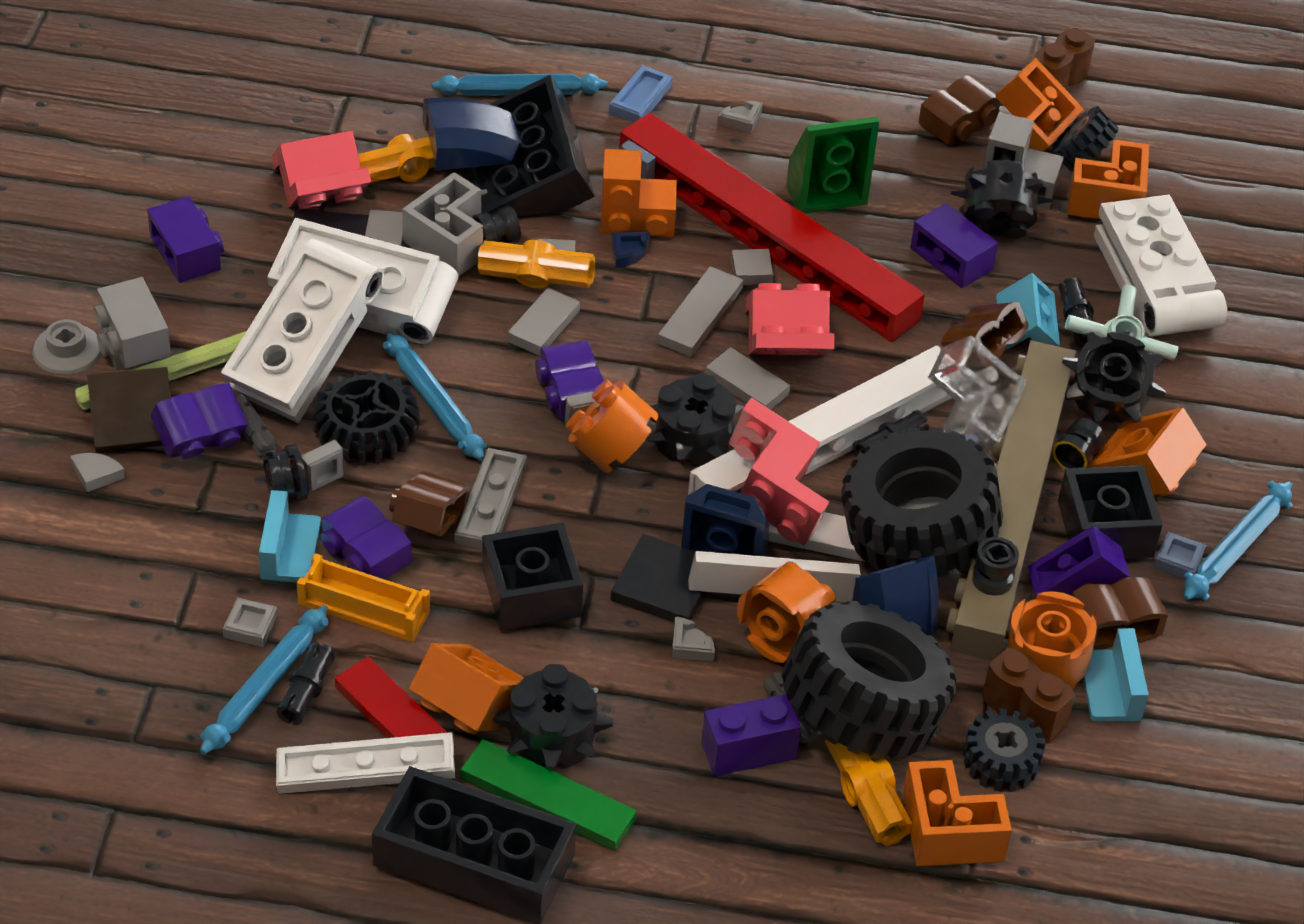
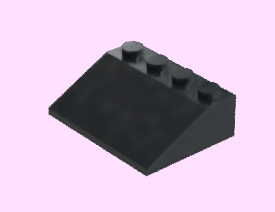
(548, 164)

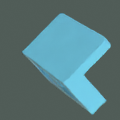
(1038, 307)
(287, 541)
(1117, 681)

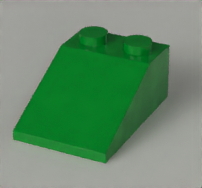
(833, 165)

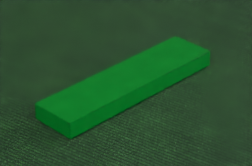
(544, 790)

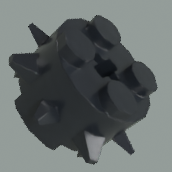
(1002, 198)
(1113, 377)
(694, 419)
(553, 718)

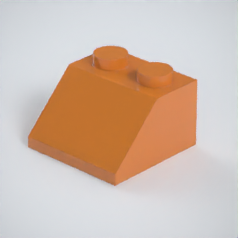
(1161, 442)
(464, 685)

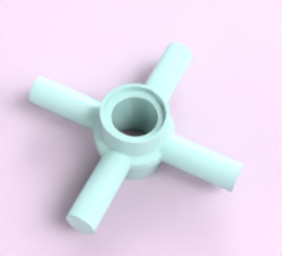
(1121, 324)

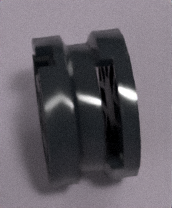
(286, 473)

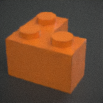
(1041, 98)
(1103, 182)
(634, 202)
(952, 826)

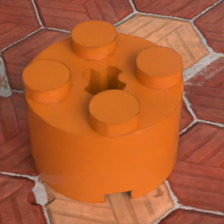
(611, 425)
(779, 607)
(1055, 634)

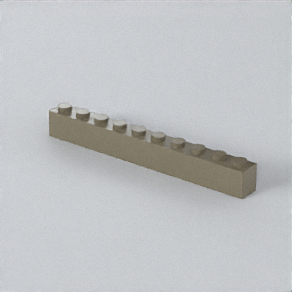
(1023, 460)

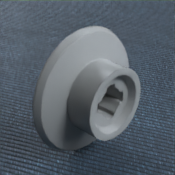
(66, 348)

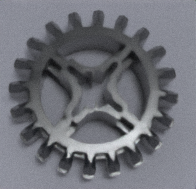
(367, 416)

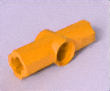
(401, 158)
(536, 264)
(872, 788)

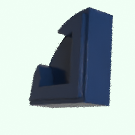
(629, 247)

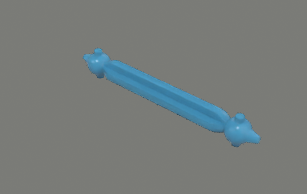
(508, 83)
(435, 396)
(1237, 540)
(263, 679)

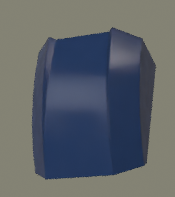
(468, 133)
(724, 523)
(905, 589)

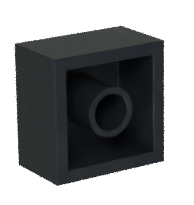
(1115, 502)
(532, 576)

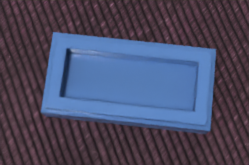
(640, 94)

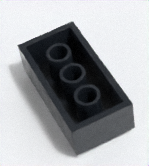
(474, 844)

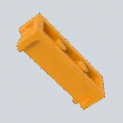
(364, 599)

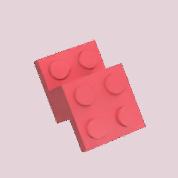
(321, 170)
(789, 320)
(781, 461)

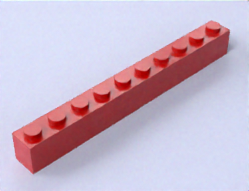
(768, 222)

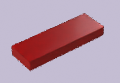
(384, 701)

